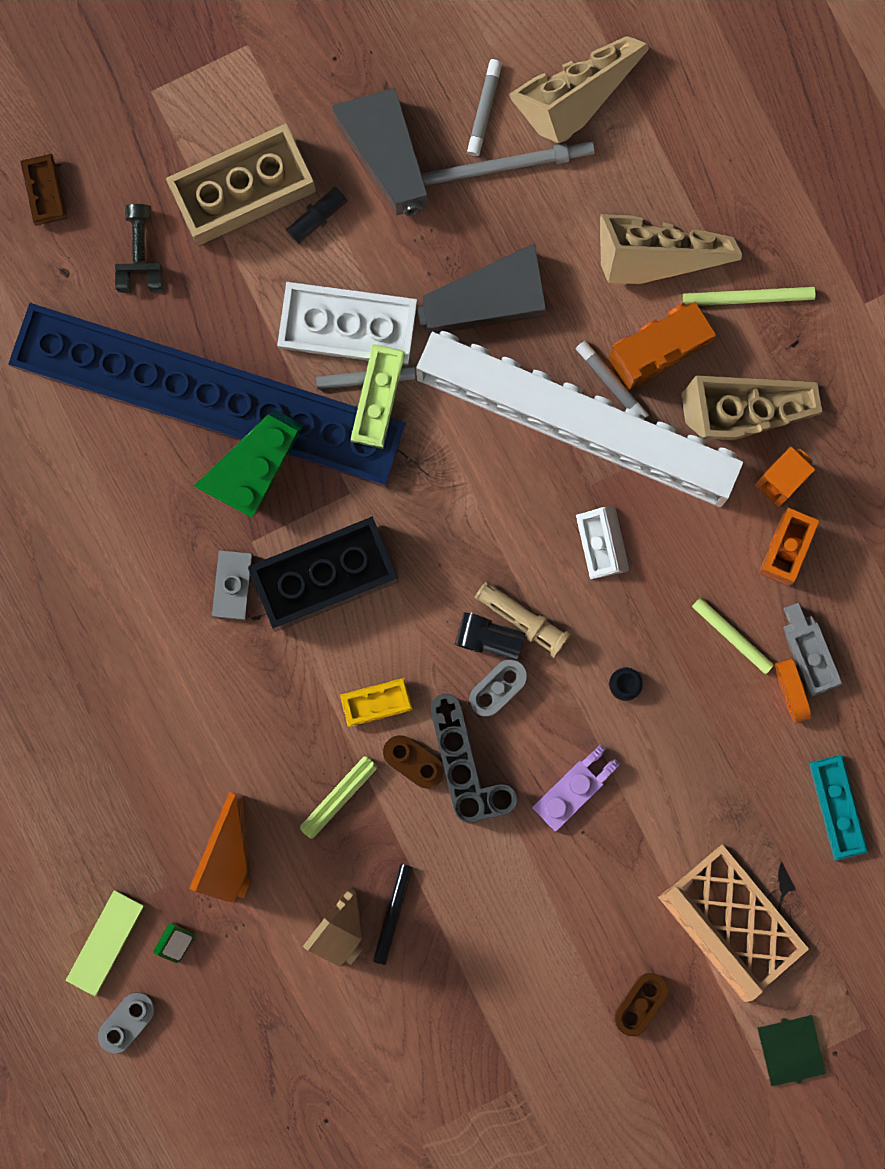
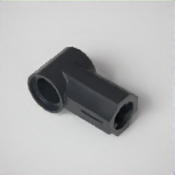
(481, 635)

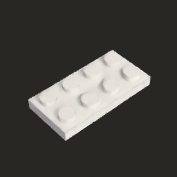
(344, 321)

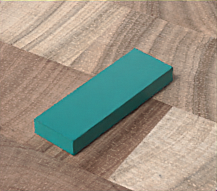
(838, 807)

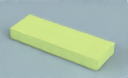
(378, 396)
(105, 943)

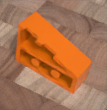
(661, 345)

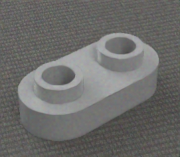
(497, 688)
(126, 1023)

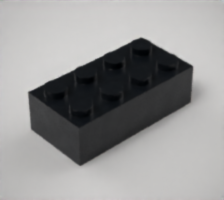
(323, 574)

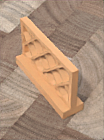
(710, 940)

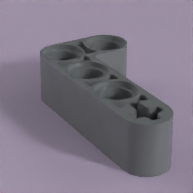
(464, 757)

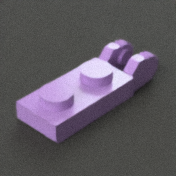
(572, 790)

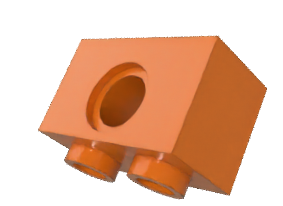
(785, 475)
(788, 547)

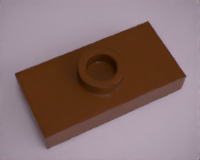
(43, 189)

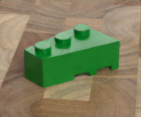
(252, 466)

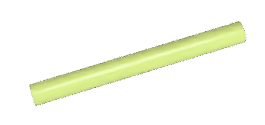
(750, 296)

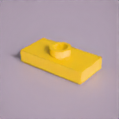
(376, 702)

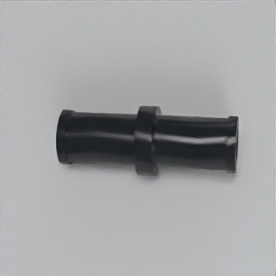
(316, 215)

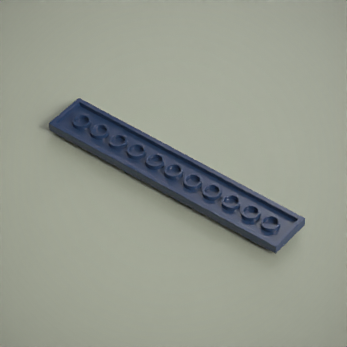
(195, 390)

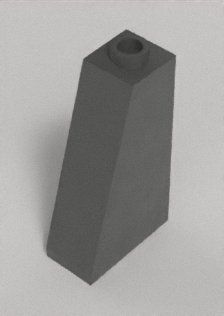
(383, 145)
(489, 296)

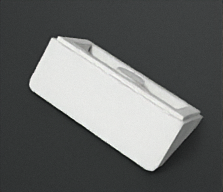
(602, 542)

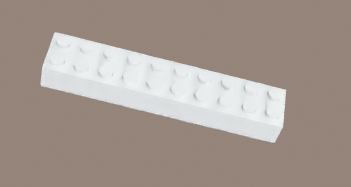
(578, 419)

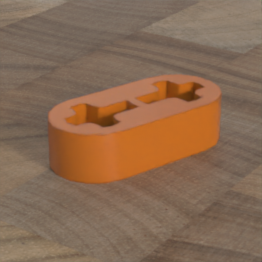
(793, 690)

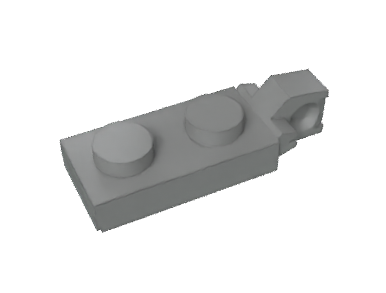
(810, 652)

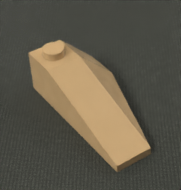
(745, 406)

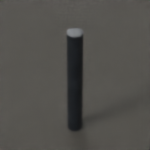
(392, 914)

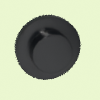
(625, 684)

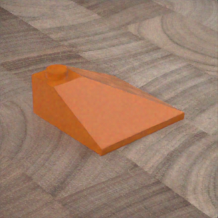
(225, 860)

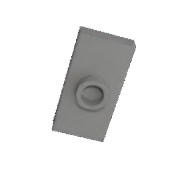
(232, 585)

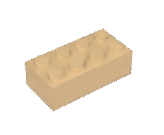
(241, 184)

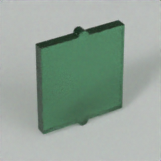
(791, 1050)

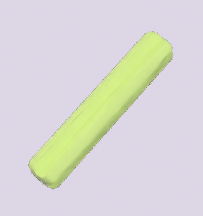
(338, 797)

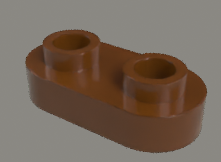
(413, 761)
(642, 1005)

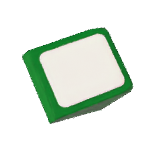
(173, 942)

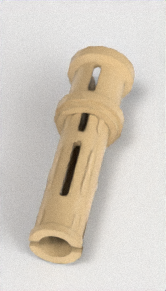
(535, 627)

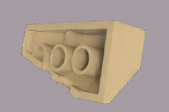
(570, 98)
(649, 253)
(339, 932)

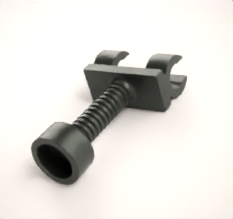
(138, 215)

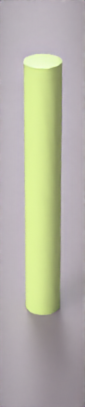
(732, 635)

